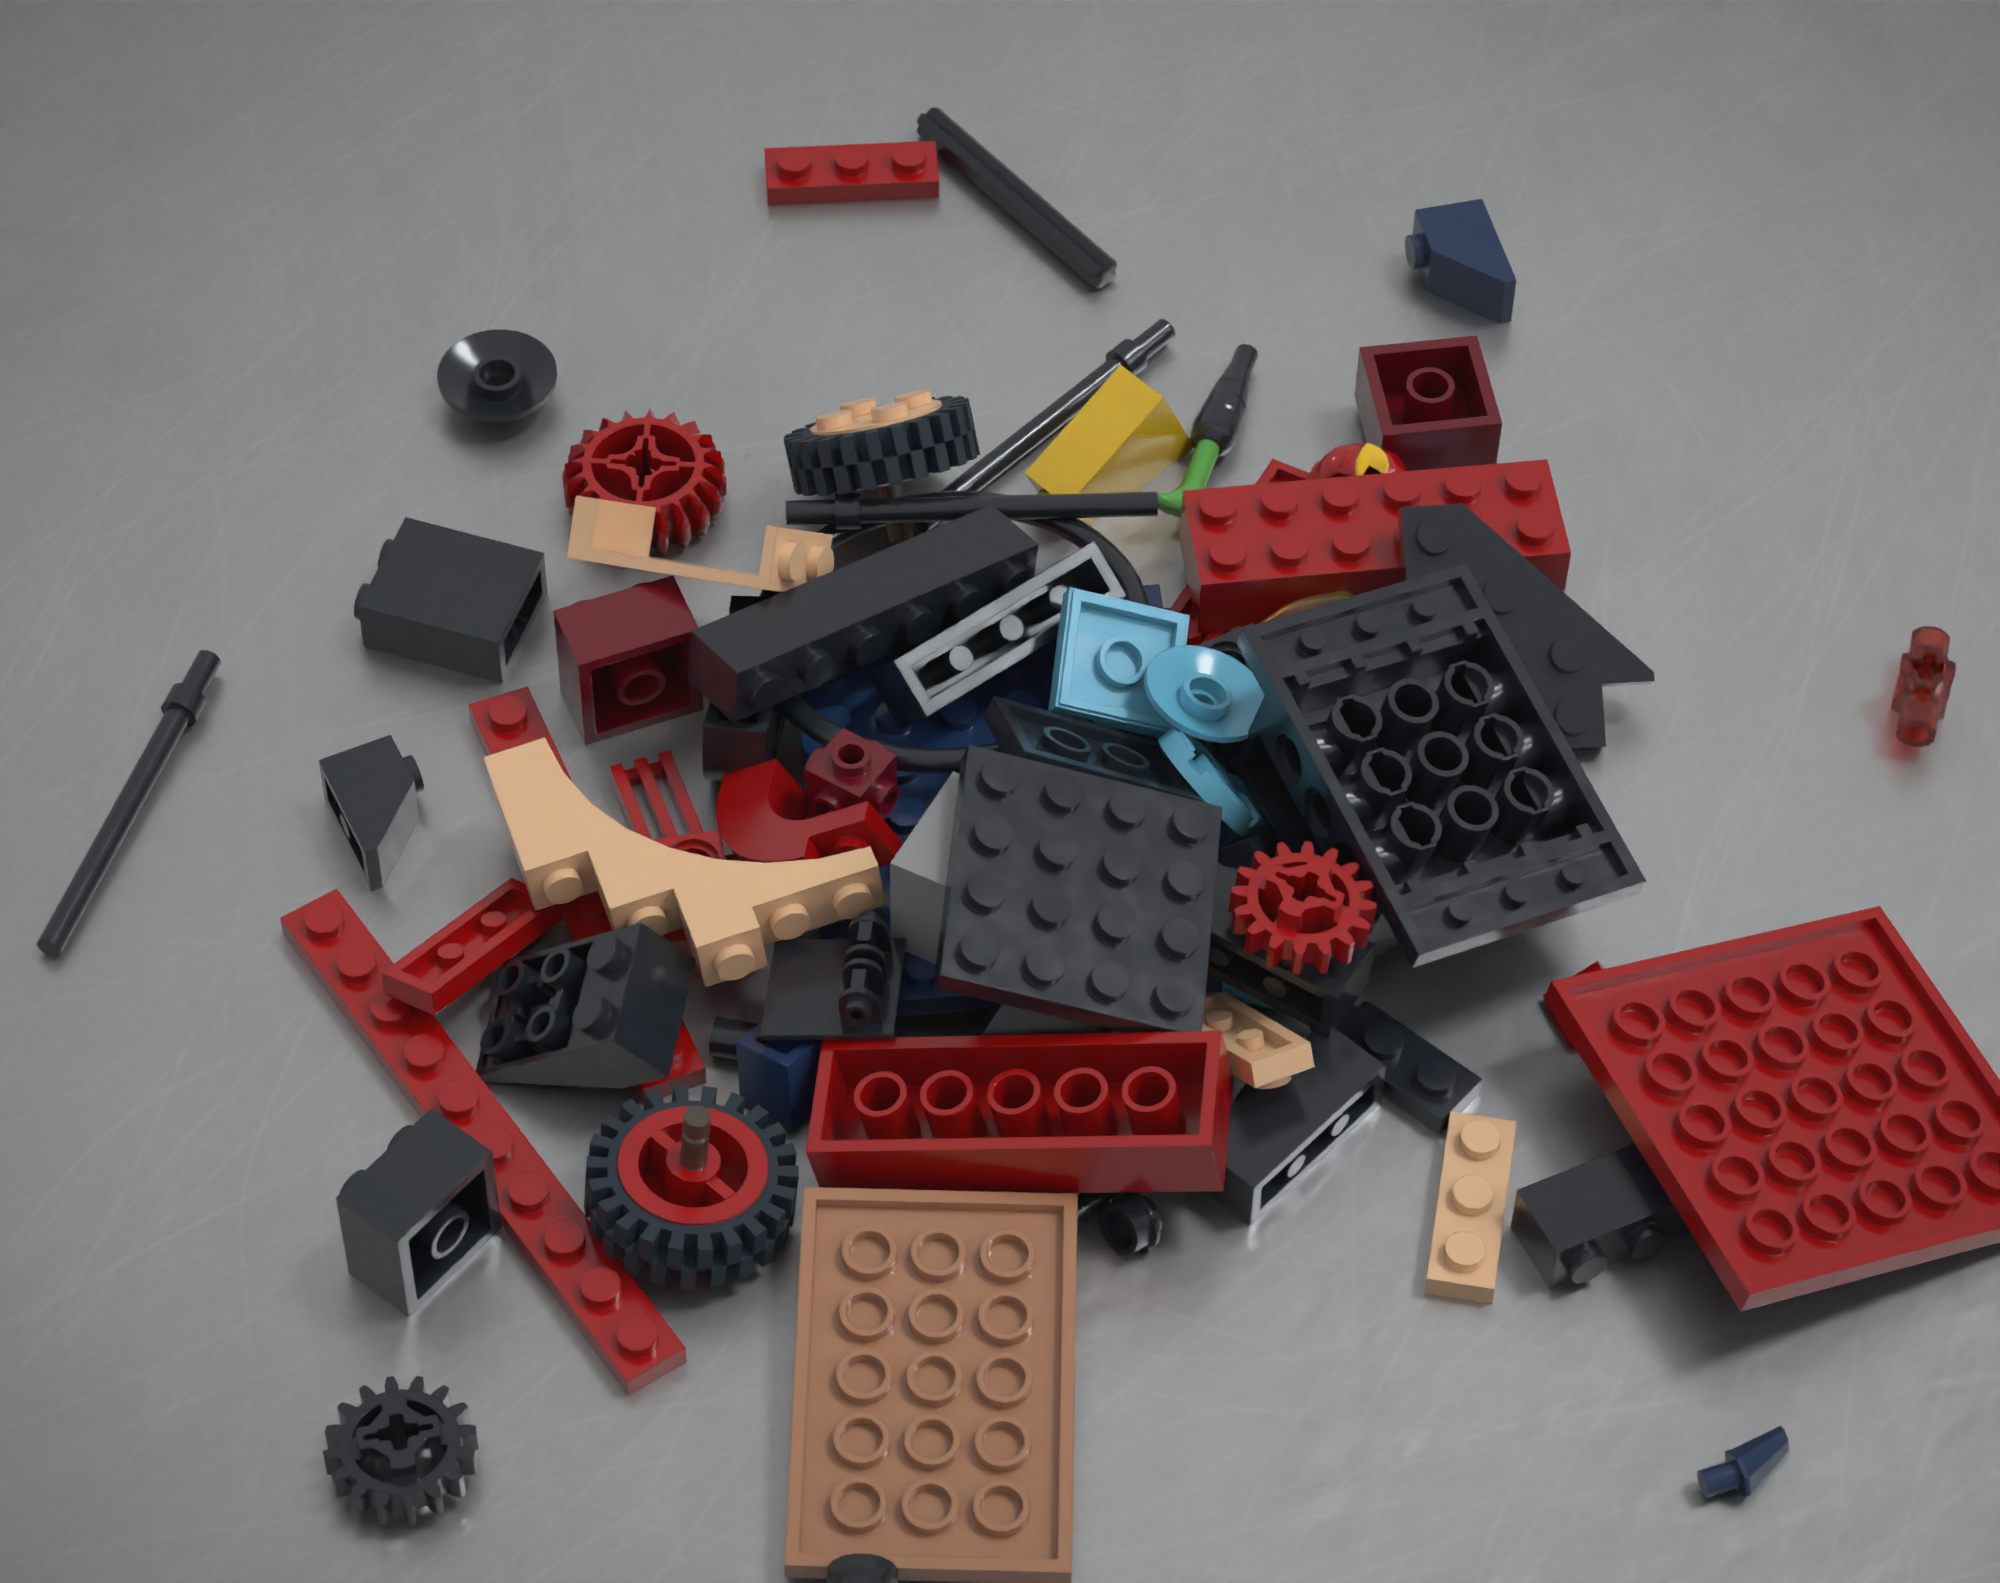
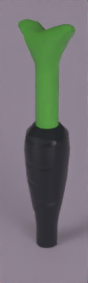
(1215, 426)

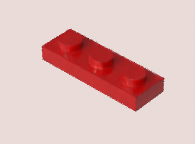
(851, 172)
(469, 948)

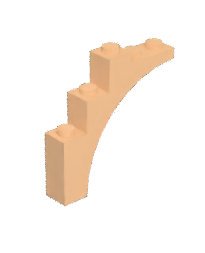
(720, 904)

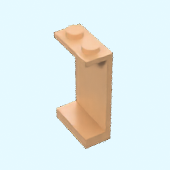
(622, 537)

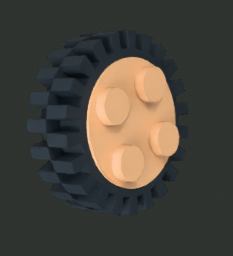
(882, 447)

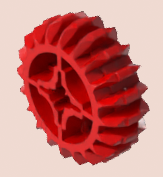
(651, 466)

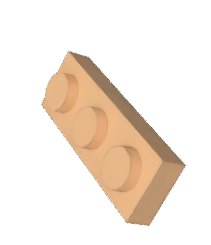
(1256, 1046)
(1470, 1207)

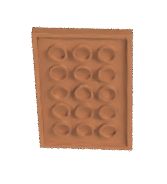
(935, 1384)

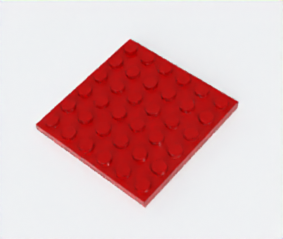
(1798, 1101)

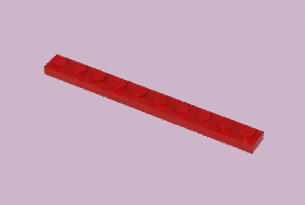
(532, 1202)

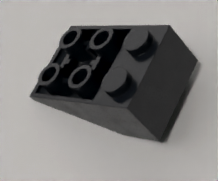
(588, 1012)

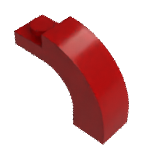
(765, 820)

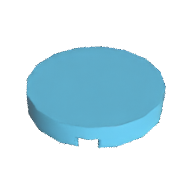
(1209, 779)

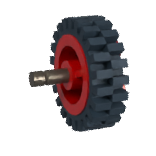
(691, 1186)

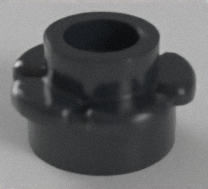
(1131, 1223)

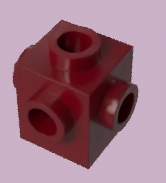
(849, 774)

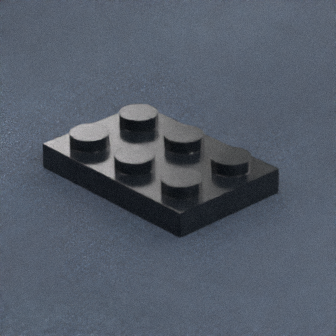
(1083, 747)

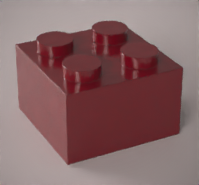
(1429, 402)
(626, 659)

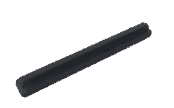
(1017, 198)

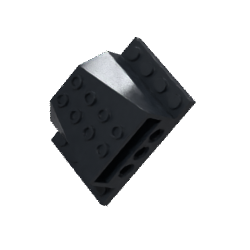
(1430, 764)

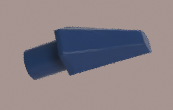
(1745, 1465)

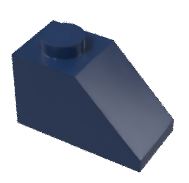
(1462, 258)

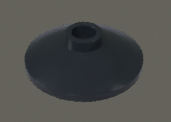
(497, 375)

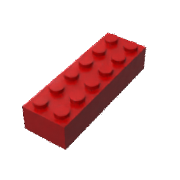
(1304, 538)
(1023, 1113)

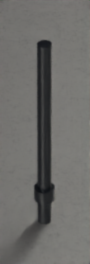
(1128, 353)
(850, 511)
(180, 711)

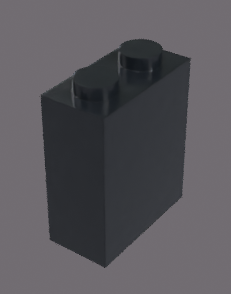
(451, 599)

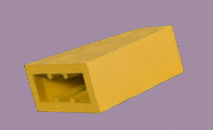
(1112, 443)

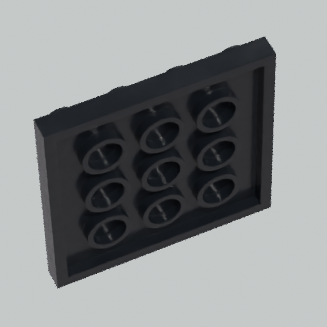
(1078, 896)

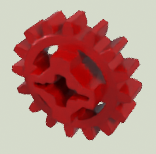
(1302, 907)

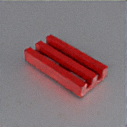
(646, 775)

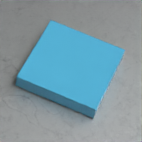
(1105, 656)

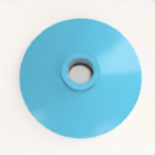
(1203, 693)

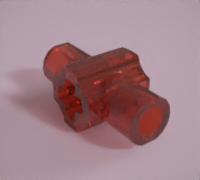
(1923, 686)

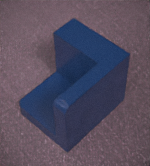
(778, 1075)

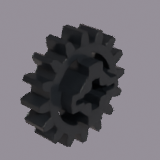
(401, 1450)

